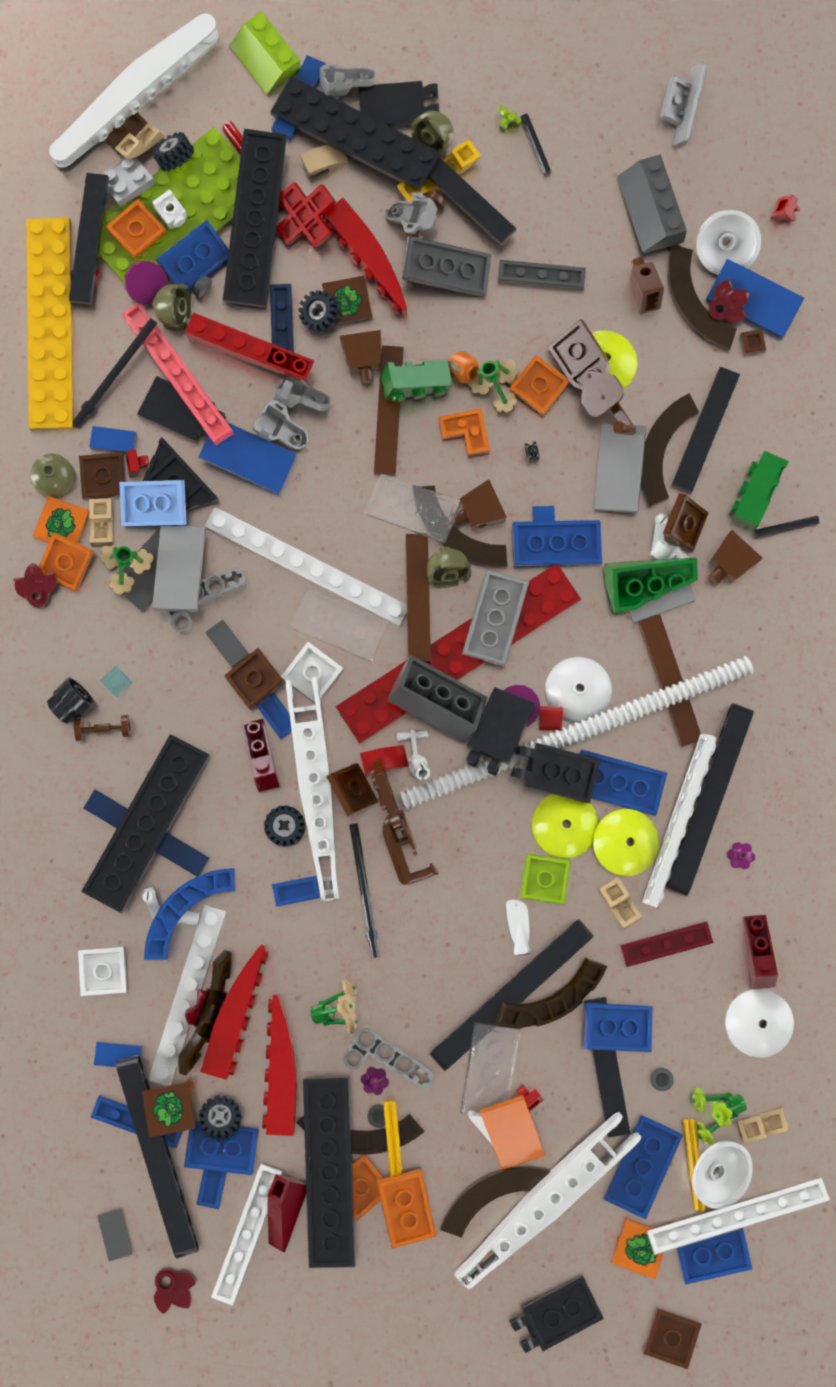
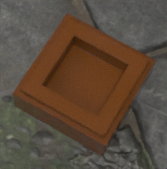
(753, 342)

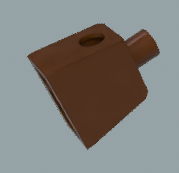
(646, 285)
(362, 353)
(480, 508)
(732, 559)

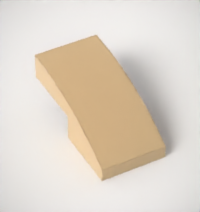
(134, 146)
(322, 158)
(101, 522)
(620, 903)
(763, 1125)

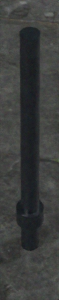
(88, 407)
(371, 934)

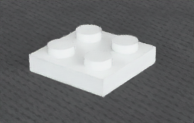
(312, 663)
(102, 971)

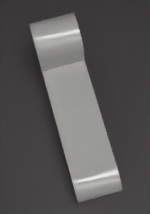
(207, 595)
(391, 1062)

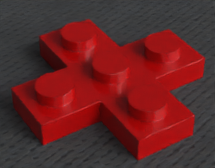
(305, 214)

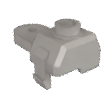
(338, 80)
(413, 214)
(295, 391)
(276, 425)

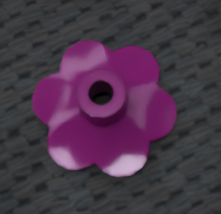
(735, 855)
(374, 1074)

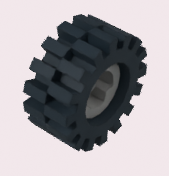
(325, 318)

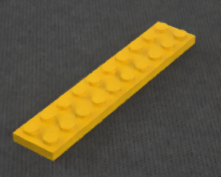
(49, 324)

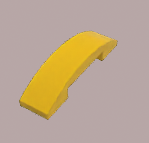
(459, 160)

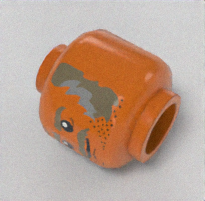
(463, 367)

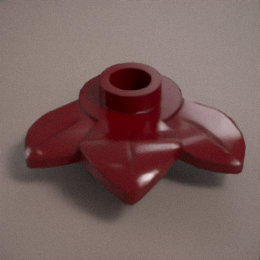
(732, 302)
(33, 582)
(194, 1013)
(175, 1292)

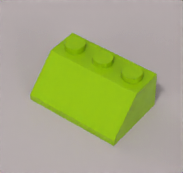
(265, 53)

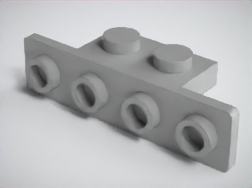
(681, 102)

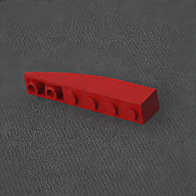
(366, 251)
(247, 347)
(232, 1019)
(280, 1074)

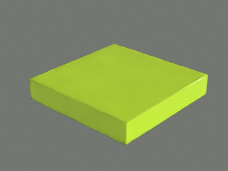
(545, 879)

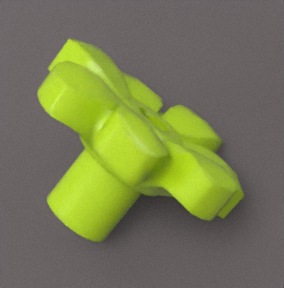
(508, 116)

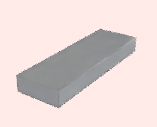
(667, 602)

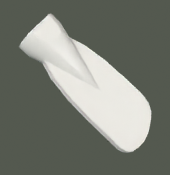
(518, 926)

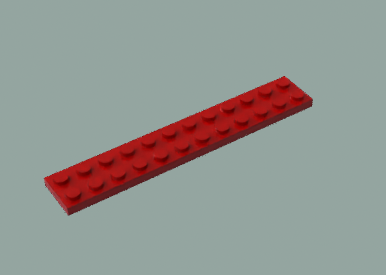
(369, 710)

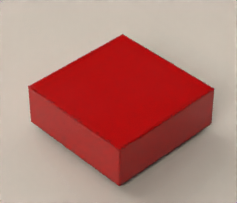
(550, 718)

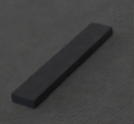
(471, 202)
(89, 238)
(705, 429)
(610, 1084)

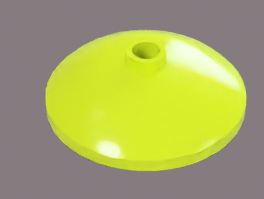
(621, 353)
(562, 841)
(611, 845)

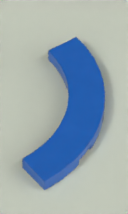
(178, 903)

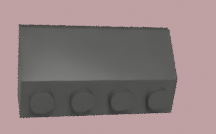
(652, 204)
(437, 699)

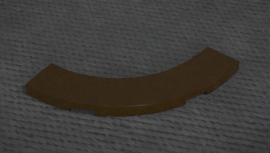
(690, 305)
(655, 446)
(476, 551)
(555, 1006)
(190, 1054)
(376, 1140)
(487, 1190)

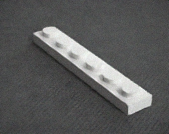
(245, 1236)

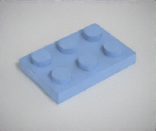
(152, 503)

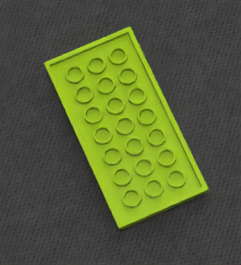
(202, 187)

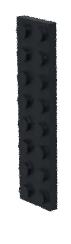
(355, 134)
(254, 218)
(145, 823)
(329, 1172)

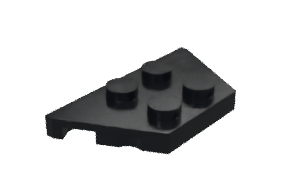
(168, 466)

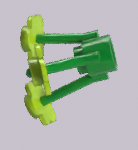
(722, 1111)

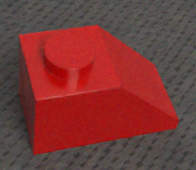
(392, 758)

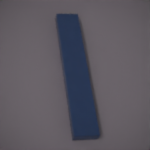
(170, 848)

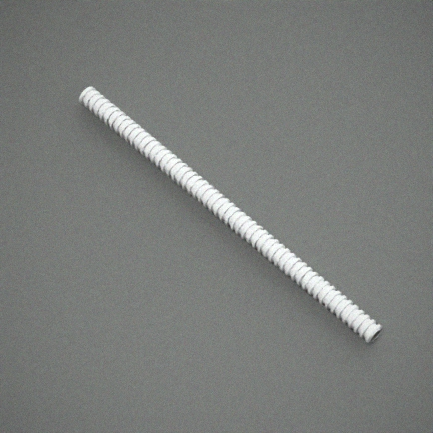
(585, 729)

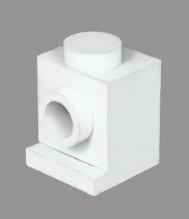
(164, 204)

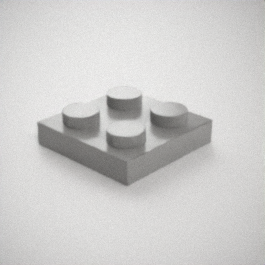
(128, 181)

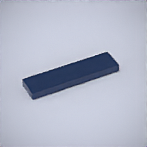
(282, 316)

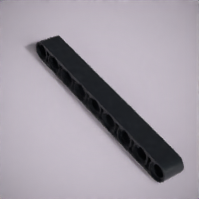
(709, 799)
(514, 991)
(158, 1161)

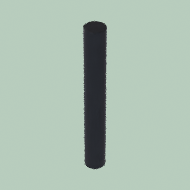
(535, 144)
(792, 525)

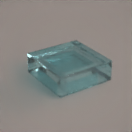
(116, 681)

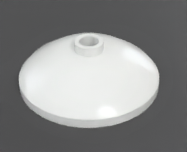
(743, 241)
(562, 691)
(743, 1023)
(722, 1174)

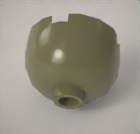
(433, 130)
(173, 305)
(52, 475)
(448, 567)

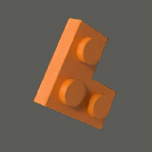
(466, 424)

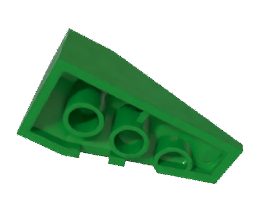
(640, 581)

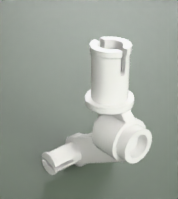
(661, 548)
(417, 763)
(150, 898)

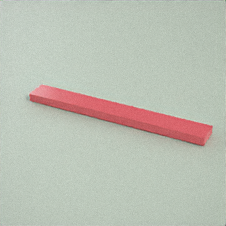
(179, 376)

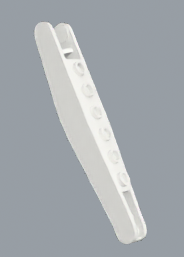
(135, 88)
(314, 787)
(546, 1201)

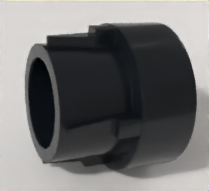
(70, 701)

